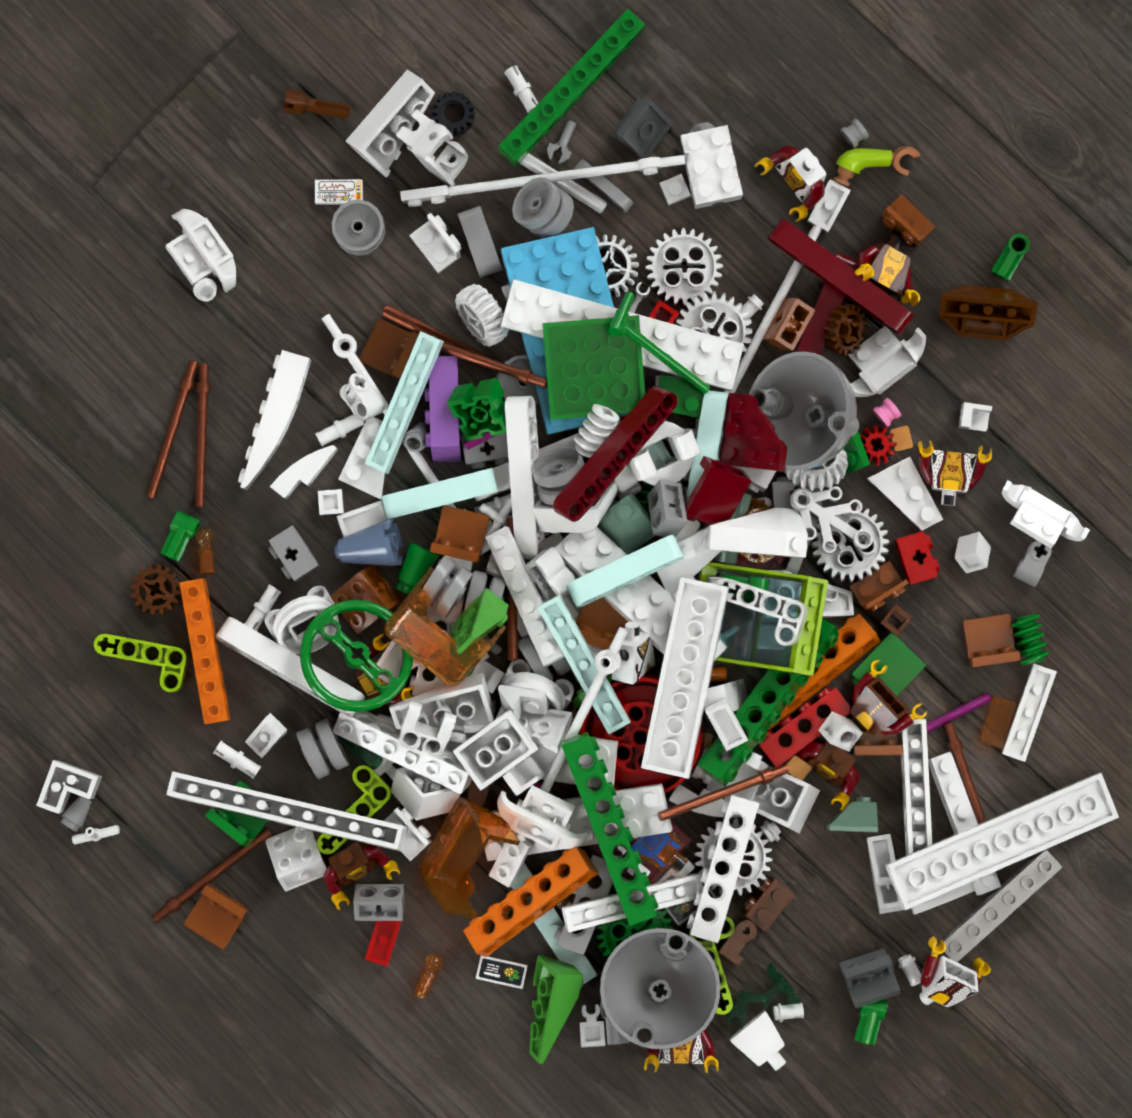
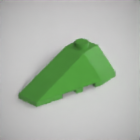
(479, 620)
(557, 993)

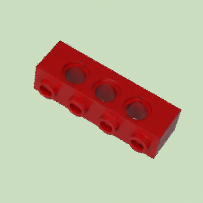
(777, 754)

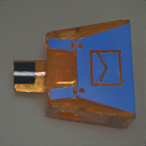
(660, 850)

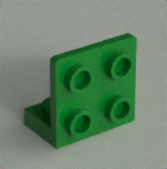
(236, 825)

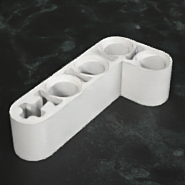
(760, 604)

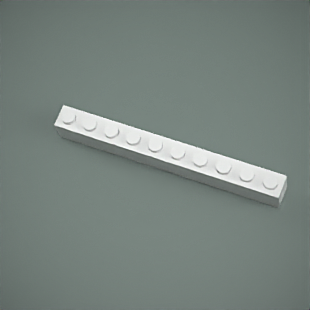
(287, 811)

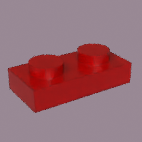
(382, 942)

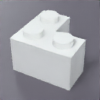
(62, 781)
(421, 795)

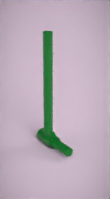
(621, 326)

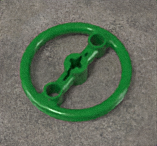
(347, 646)

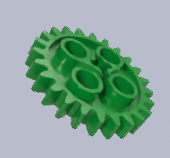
(609, 939)

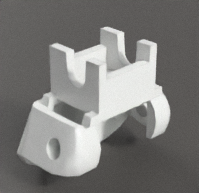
(427, 140)

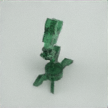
(740, 1007)

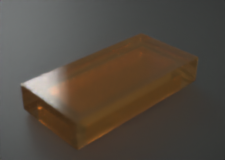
(997, 722)

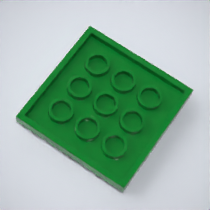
(591, 367)

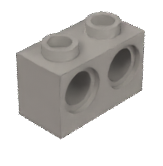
(667, 508)
(379, 902)

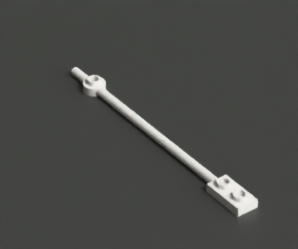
(440, 193)
(821, 219)
(359, 368)
(513, 856)

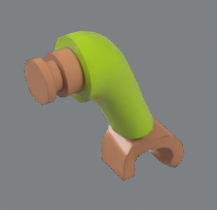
(857, 159)

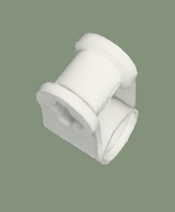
(361, 399)

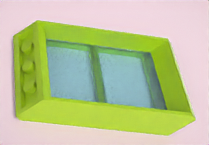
(752, 634)

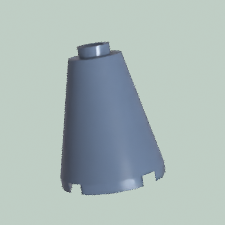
(372, 545)

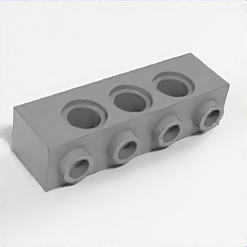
(579, 941)

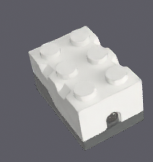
(710, 166)

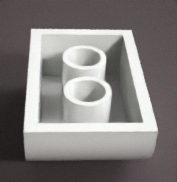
(554, 523)
(495, 750)

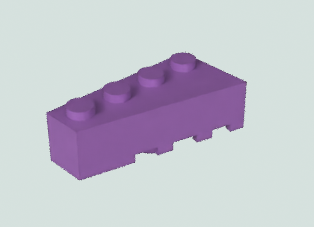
(444, 428)

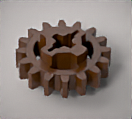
(845, 329)
(162, 579)

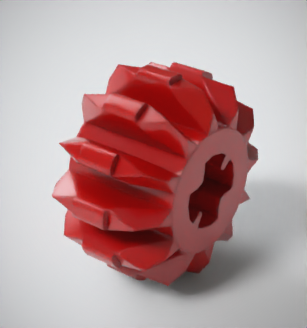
(884, 443)

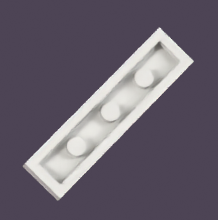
(1028, 712)

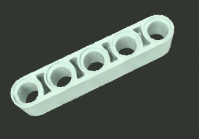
(709, 433)
(439, 493)
(625, 571)

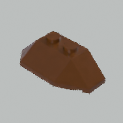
(987, 312)

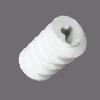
(595, 430)

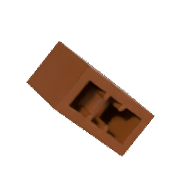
(789, 324)

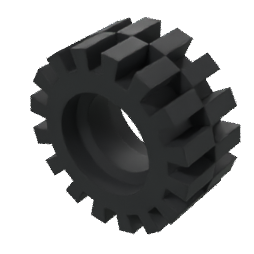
(454, 99)

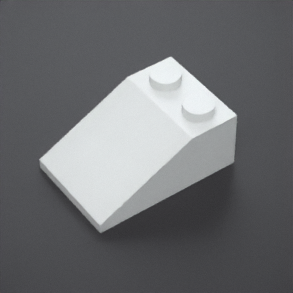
(786, 801)

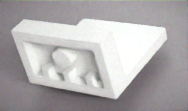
(436, 244)
(416, 838)
(295, 857)

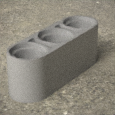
(479, 241)

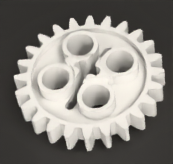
(683, 245)
(694, 317)
(856, 568)
(756, 866)

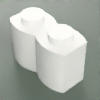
(550, 574)

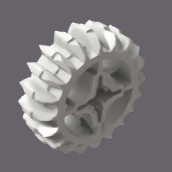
(627, 272)
(481, 314)
(822, 475)

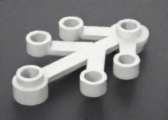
(828, 517)

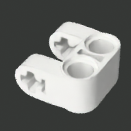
(425, 733)

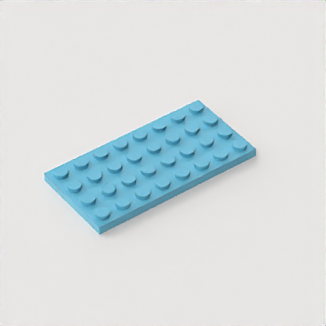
(565, 265)

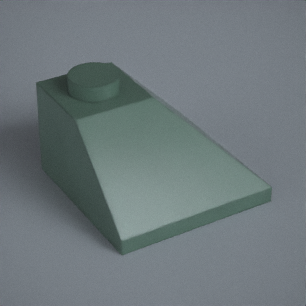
(627, 524)
(856, 816)

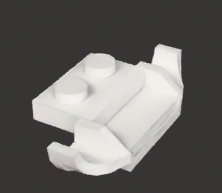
(201, 250)
(885, 360)
(1041, 516)
(541, 819)

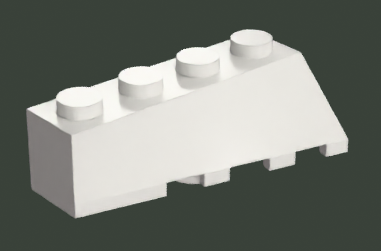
(376, 135)

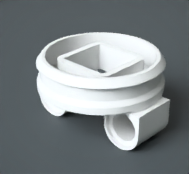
(683, 446)
(281, 622)
(557, 693)

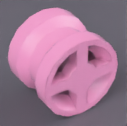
(886, 412)

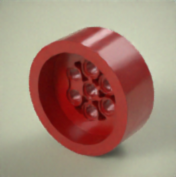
(628, 770)

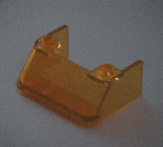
(431, 643)
(456, 851)

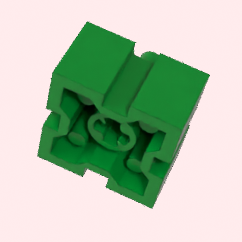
(479, 408)

